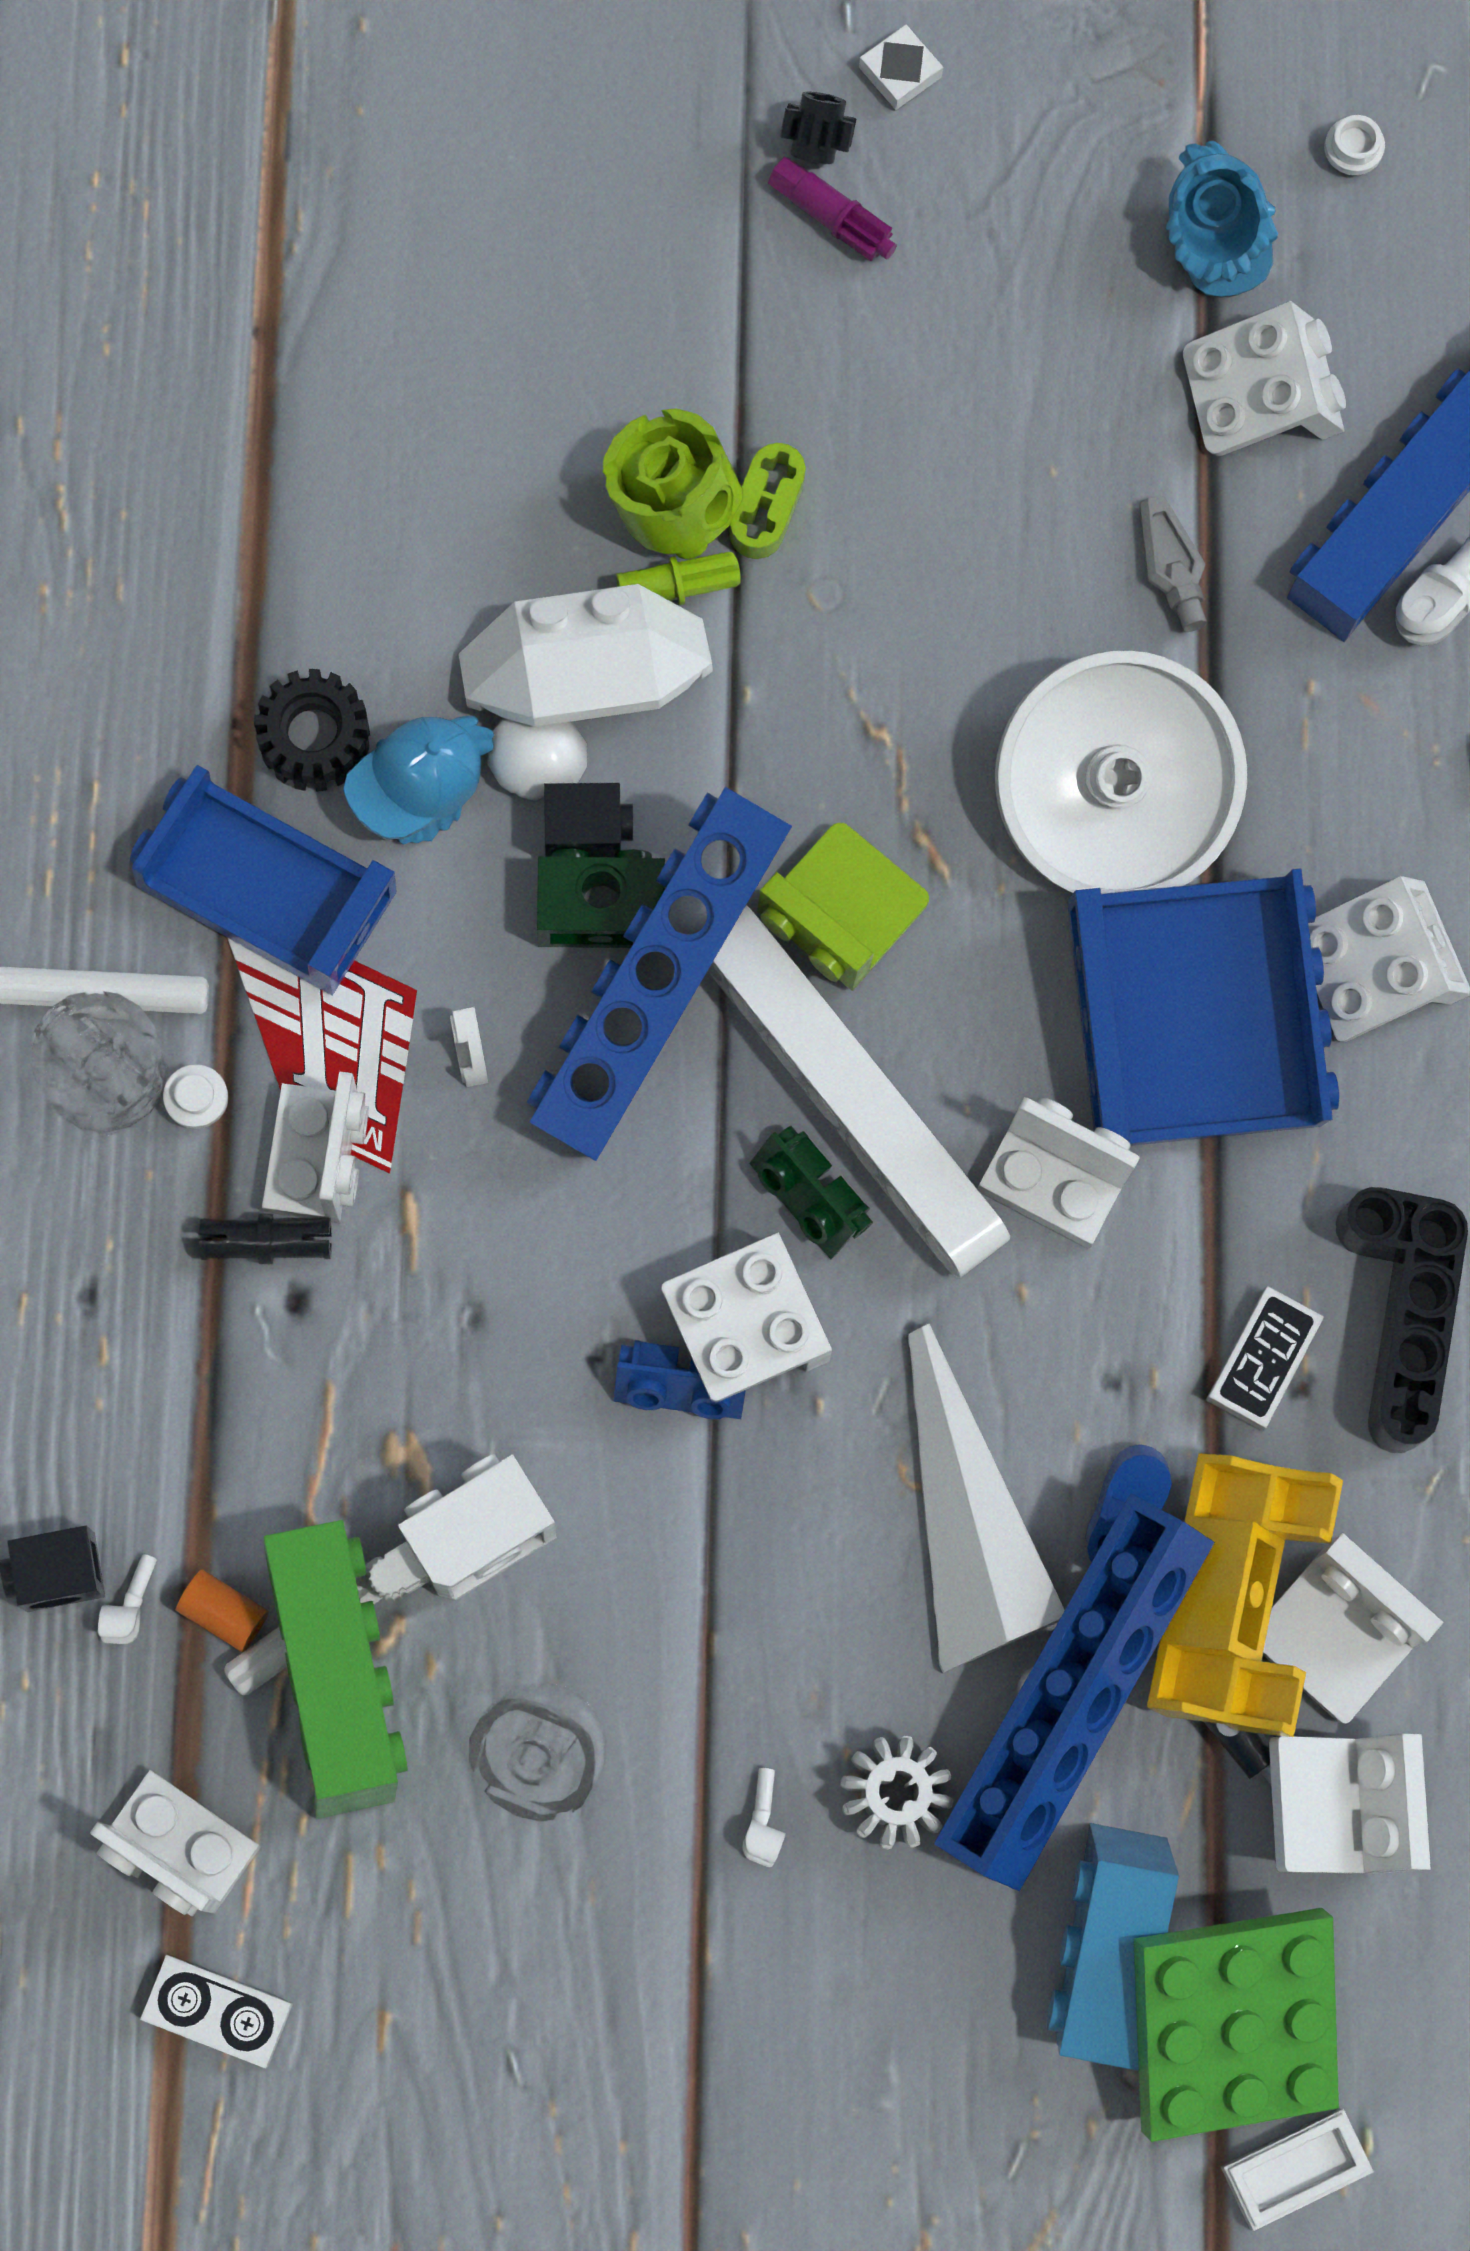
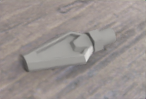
(1173, 561)

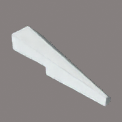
(981, 1555)

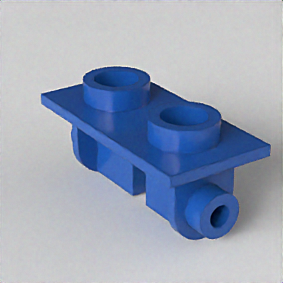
(651, 1381)

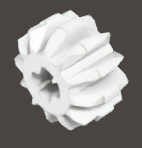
(909, 1810)

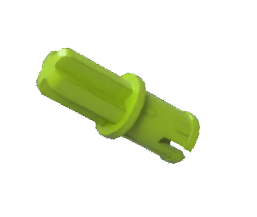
(686, 578)

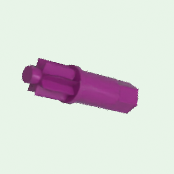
(834, 210)

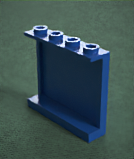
(1202, 1009)

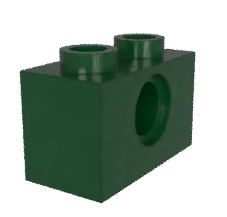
(566, 877)

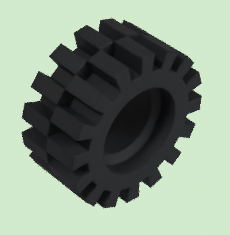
(312, 694)

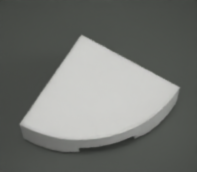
(468, 1047)

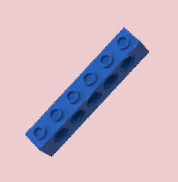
(590, 1122)
(1074, 1693)

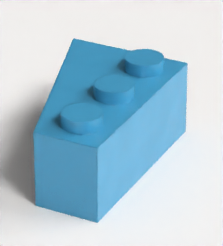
(1121, 1894)

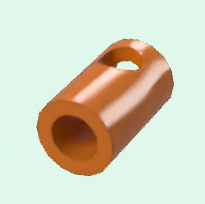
(222, 1610)

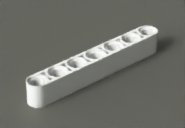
(856, 1097)

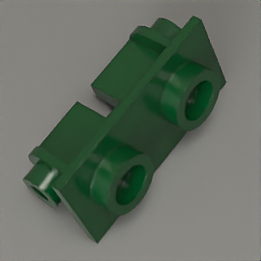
(790, 1170)

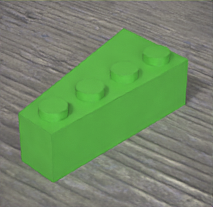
(333, 1668)

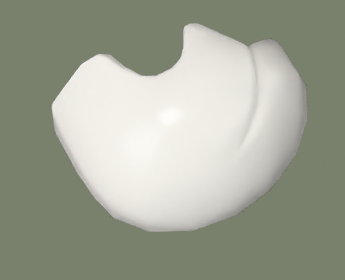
(531, 756)

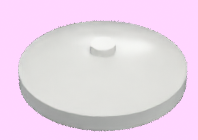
(1121, 774)

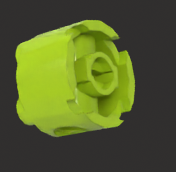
(672, 482)

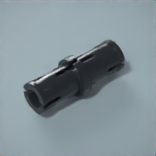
(265, 1238)

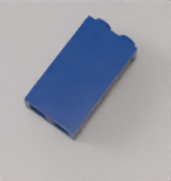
(261, 881)

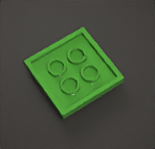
(1236, 2024)

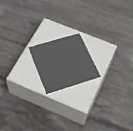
(901, 67)

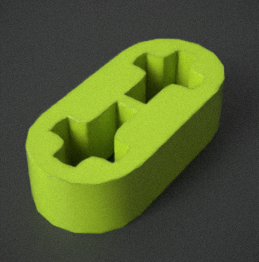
(779, 505)

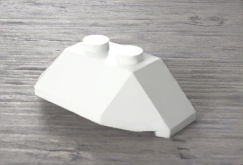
(584, 656)

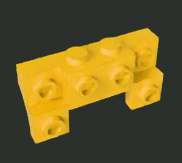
(1216, 1640)

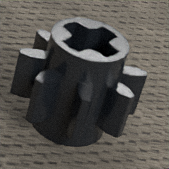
(818, 127)

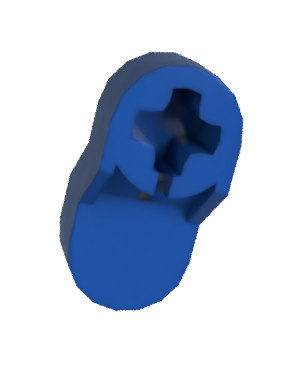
(1134, 1471)

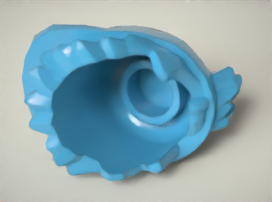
(1220, 222)
(418, 777)

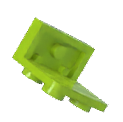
(842, 905)

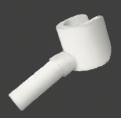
(122, 1623)
(763, 1842)

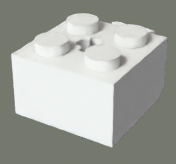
(467, 1533)

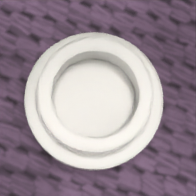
(1354, 145)
(195, 1096)

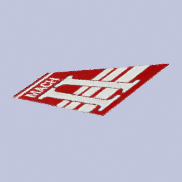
(318, 1035)

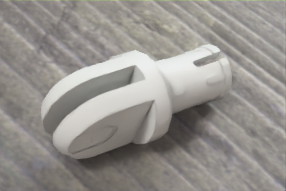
(1436, 600)

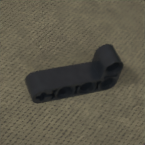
(1403, 1319)

